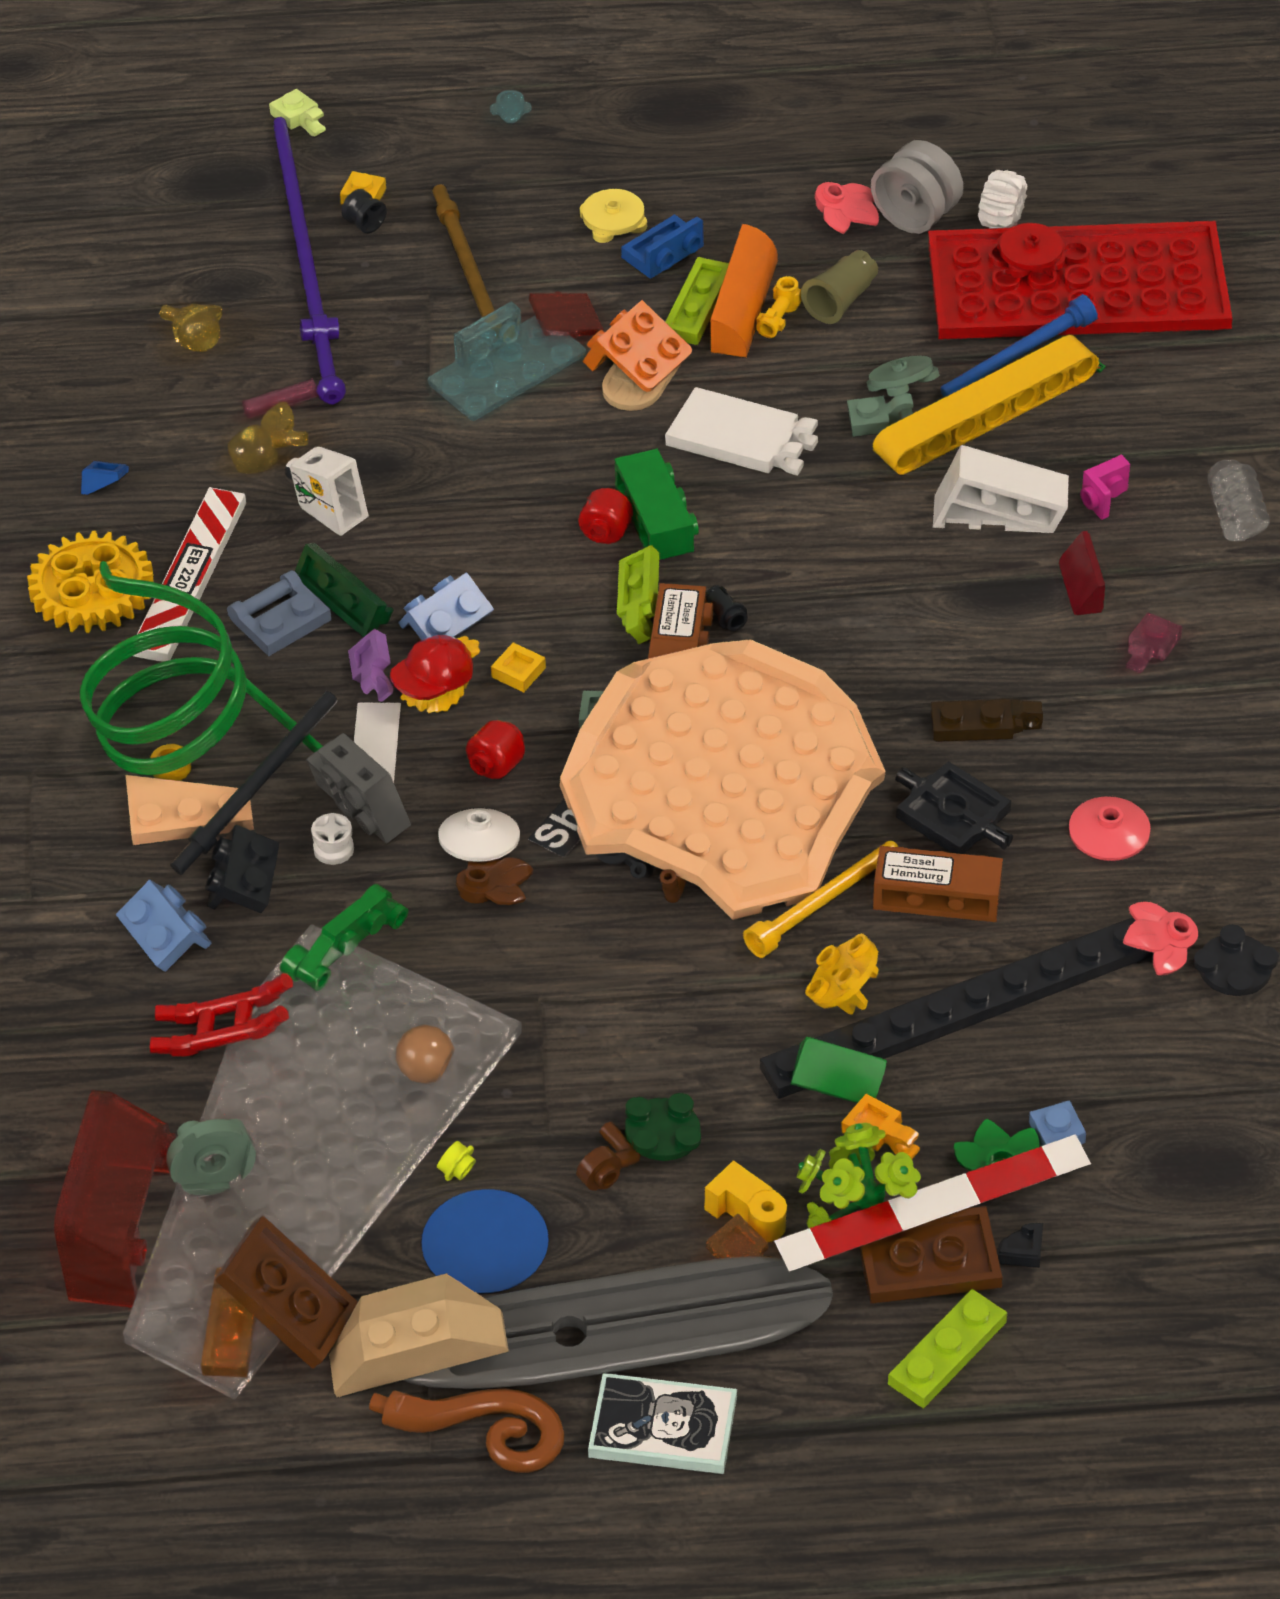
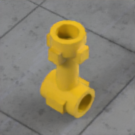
(787, 299)

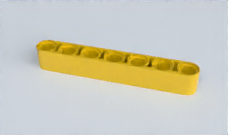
(985, 404)

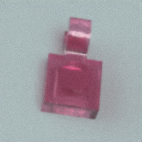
(1151, 639)

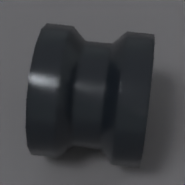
(364, 211)

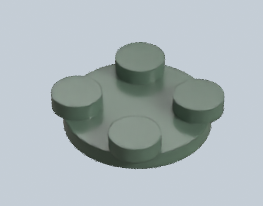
(901, 372)

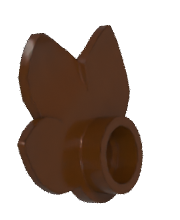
(494, 881)

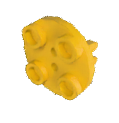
(843, 973)

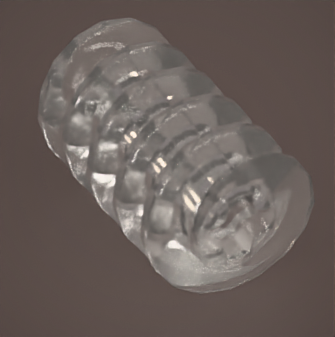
(1238, 500)

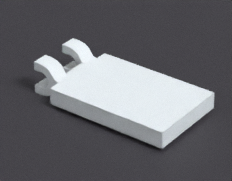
(741, 432)

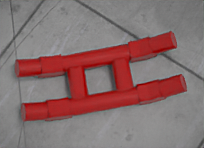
(205, 1013)

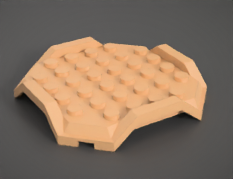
(723, 771)

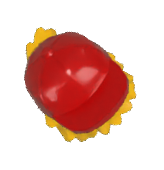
(435, 672)

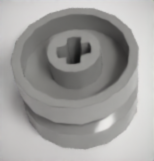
(917, 186)

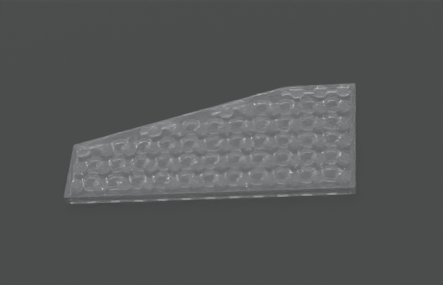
(329, 1135)

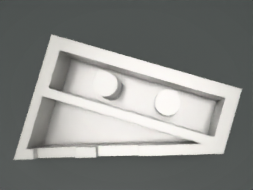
(1000, 492)

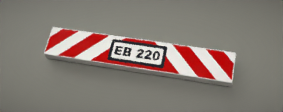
(194, 563)

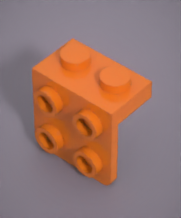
(639, 346)

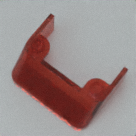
(106, 1198)

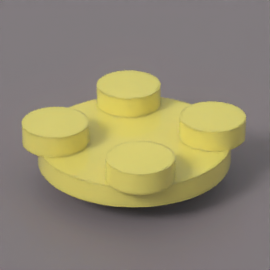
(613, 213)

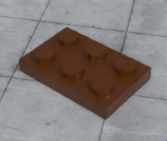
(933, 1259)
(287, 1291)

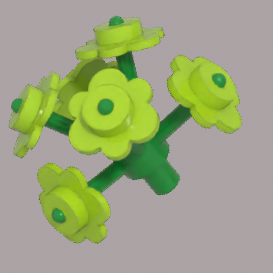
(847, 1179)

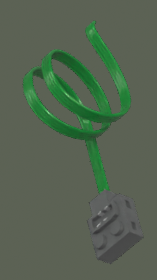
(340, 767)

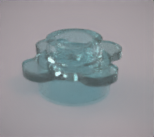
(510, 106)

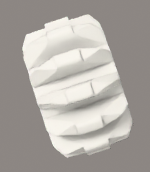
(1002, 199)

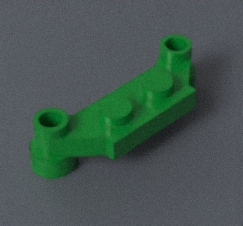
(343, 935)

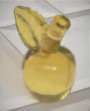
(194, 325)
(255, 446)

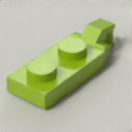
(638, 592)

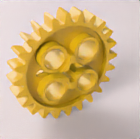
(71, 587)

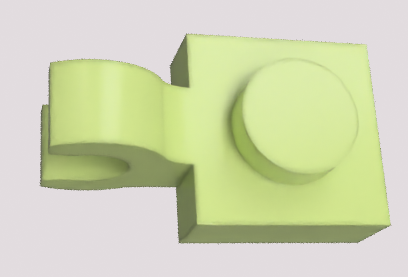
(298, 111)

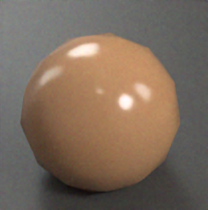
(424, 1053)

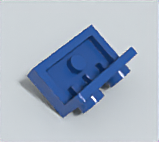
(664, 245)

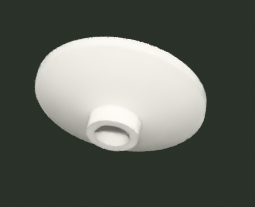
(479, 835)

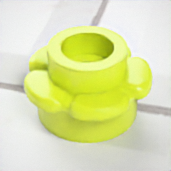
(456, 1161)

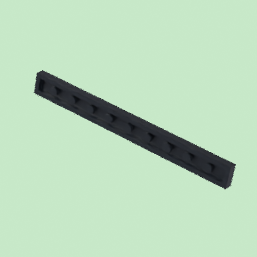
(970, 1001)

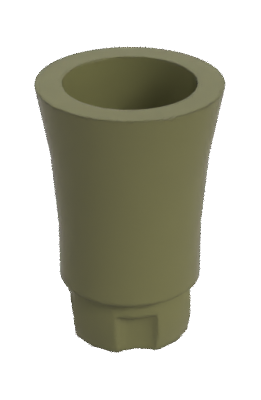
(835, 289)

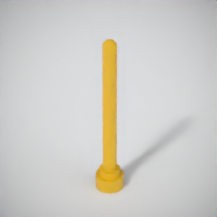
(764, 936)

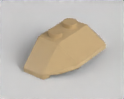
(414, 1333)

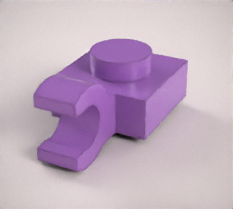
(369, 661)

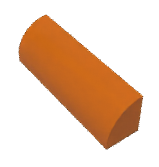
(743, 292)

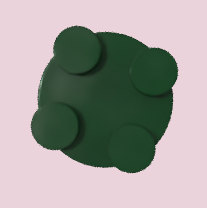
(662, 1126)

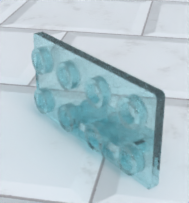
(500, 361)

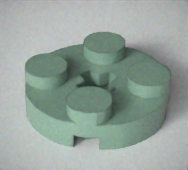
(200, 1139)

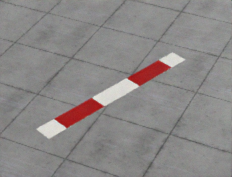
(931, 1202)

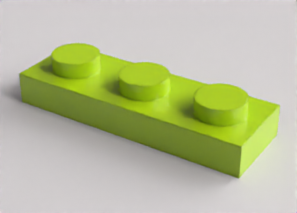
(697, 299)
(947, 1348)

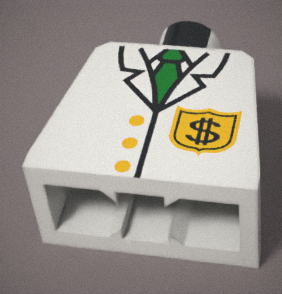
(329, 488)

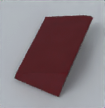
(1083, 576)

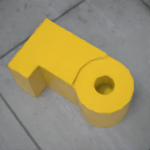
(743, 1193)

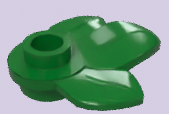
(993, 1145)

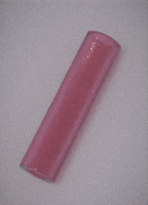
(291, 395)

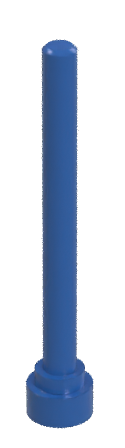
(1079, 313)

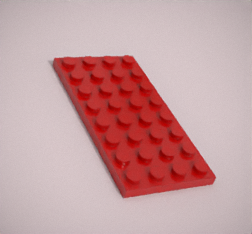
(1132, 273)

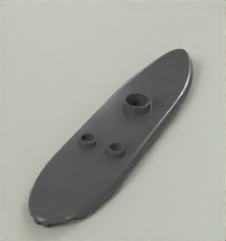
(644, 1320)

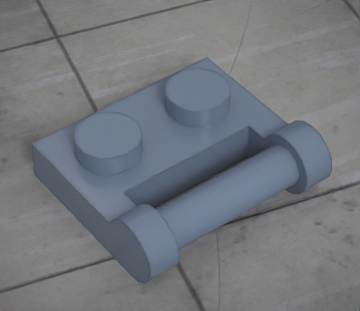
(285, 621)

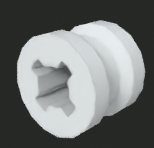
(325, 832)

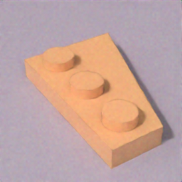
(175, 809)

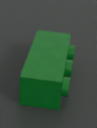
(657, 504)

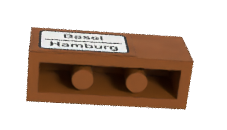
(680, 619)
(937, 883)

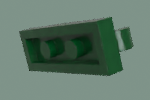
(341, 590)

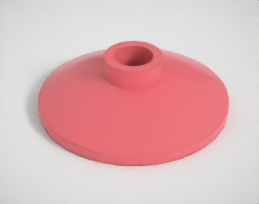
(1109, 828)

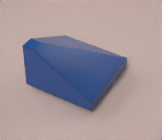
(101, 474)

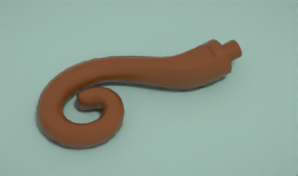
(427, 1415)

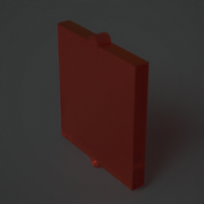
(565, 314)

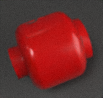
(607, 514)
(495, 749)

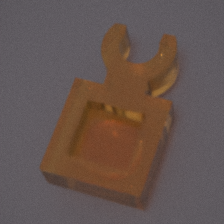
(737, 1240)

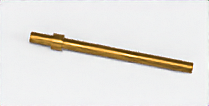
(449, 216)

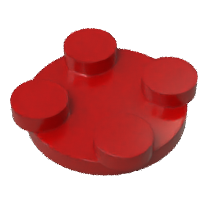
(1031, 248)

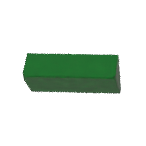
(837, 1070)

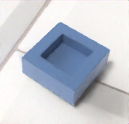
(1056, 1123)

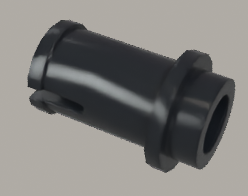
(730, 614)

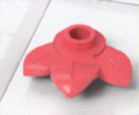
(846, 205)
(1157, 933)

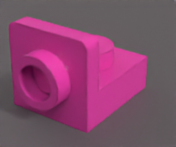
(1104, 483)

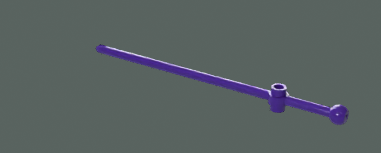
(319, 327)

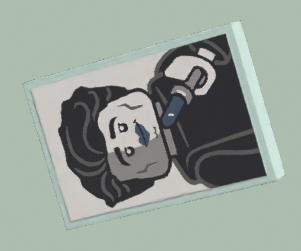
(662, 1423)

